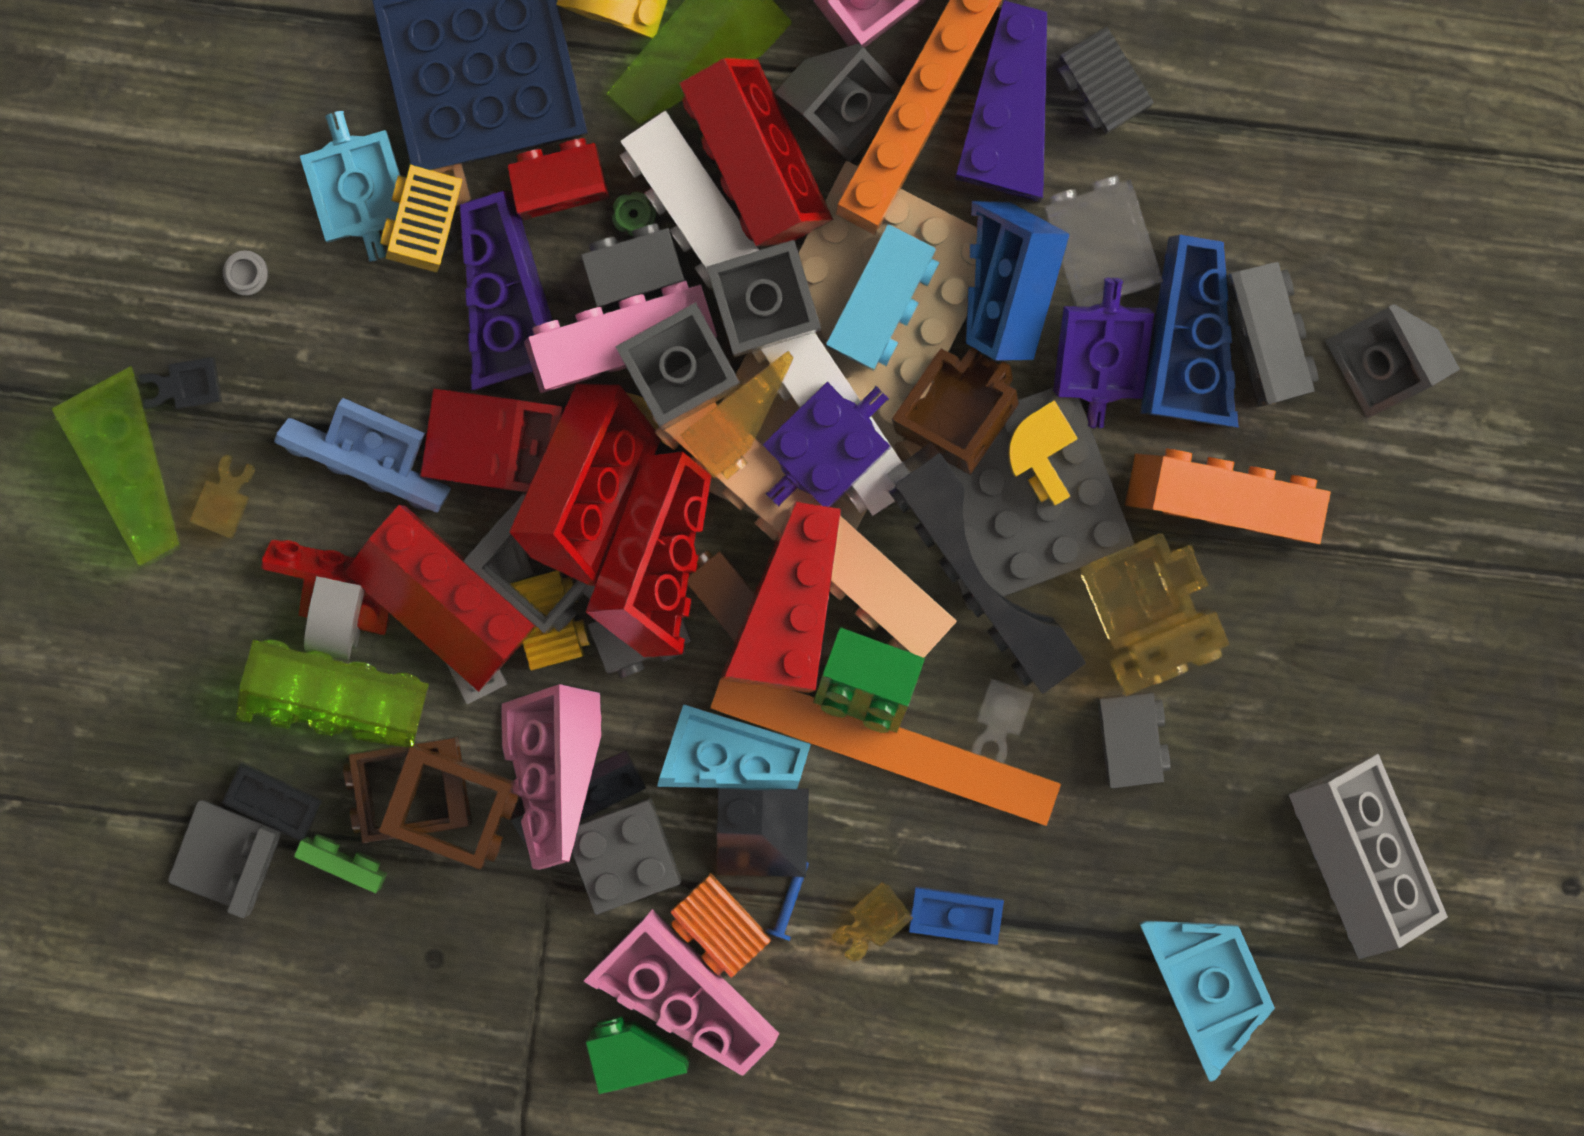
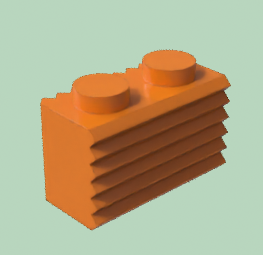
(719, 927)

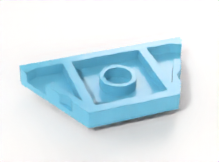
(1211, 986)

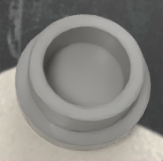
(245, 273)

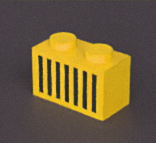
(422, 218)

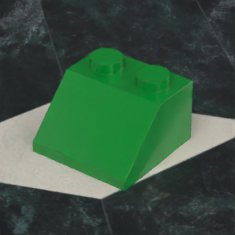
(631, 1055)

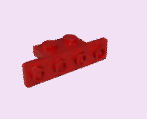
(307, 563)

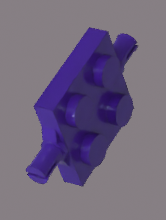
(1103, 352)
(827, 445)

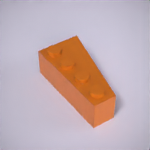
(1228, 496)

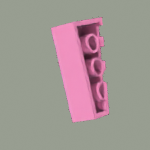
(588, 347)

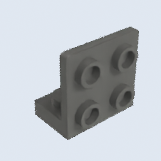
(225, 857)

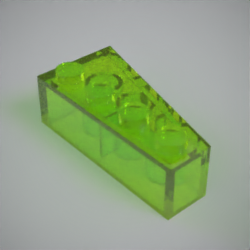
(329, 695)

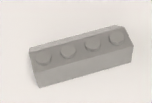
(1368, 857)

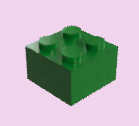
(868, 681)

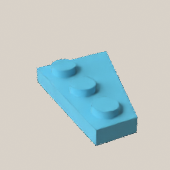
(730, 754)

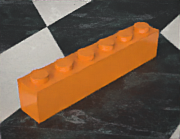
(915, 112)

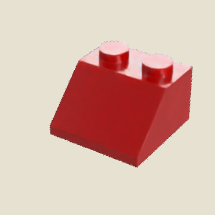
(558, 179)

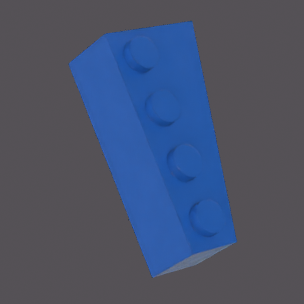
(1191, 338)

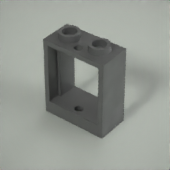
(491, 547)

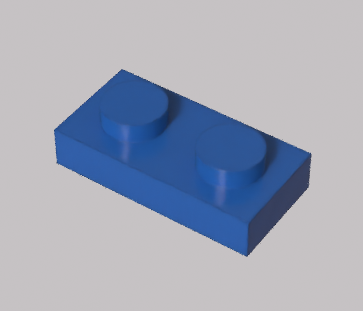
(956, 915)

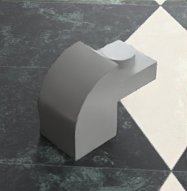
(333, 618)

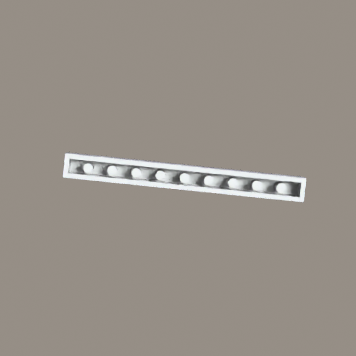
(715, 234)

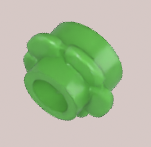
(626, 203)

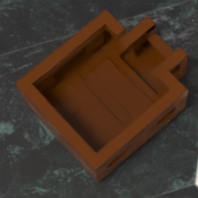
(961, 409)

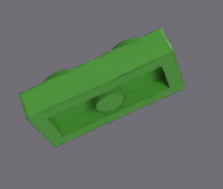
(325, 855)

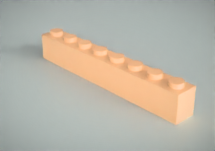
(859, 568)

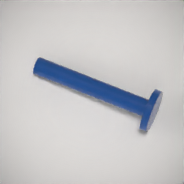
(787, 909)

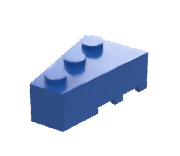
(1014, 279)

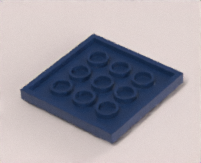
(479, 77)

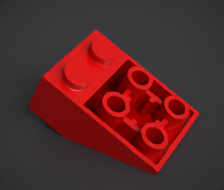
(487, 439)

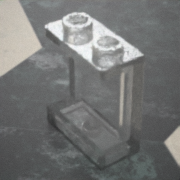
(1104, 240)

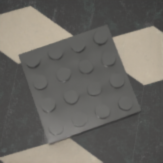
(1028, 541)

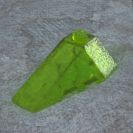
(691, 41)

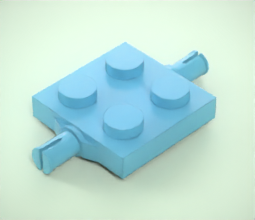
(353, 185)

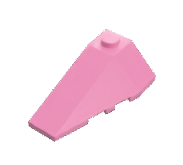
(553, 752)

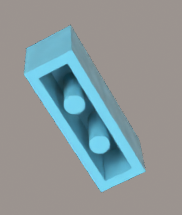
(883, 298)

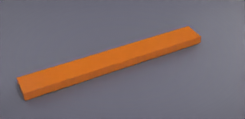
(899, 752)

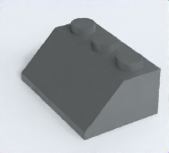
(1270, 333)

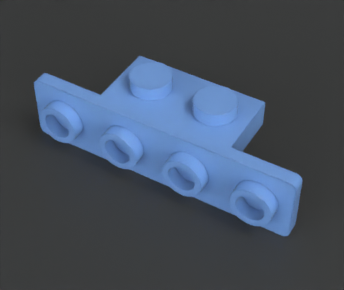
(369, 450)

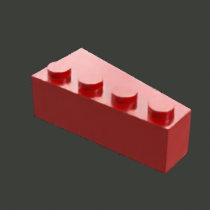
(651, 556)
(789, 608)

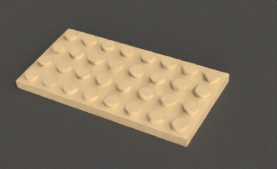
(833, 264)

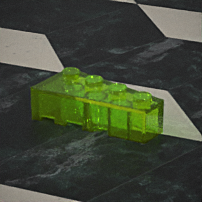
(119, 455)

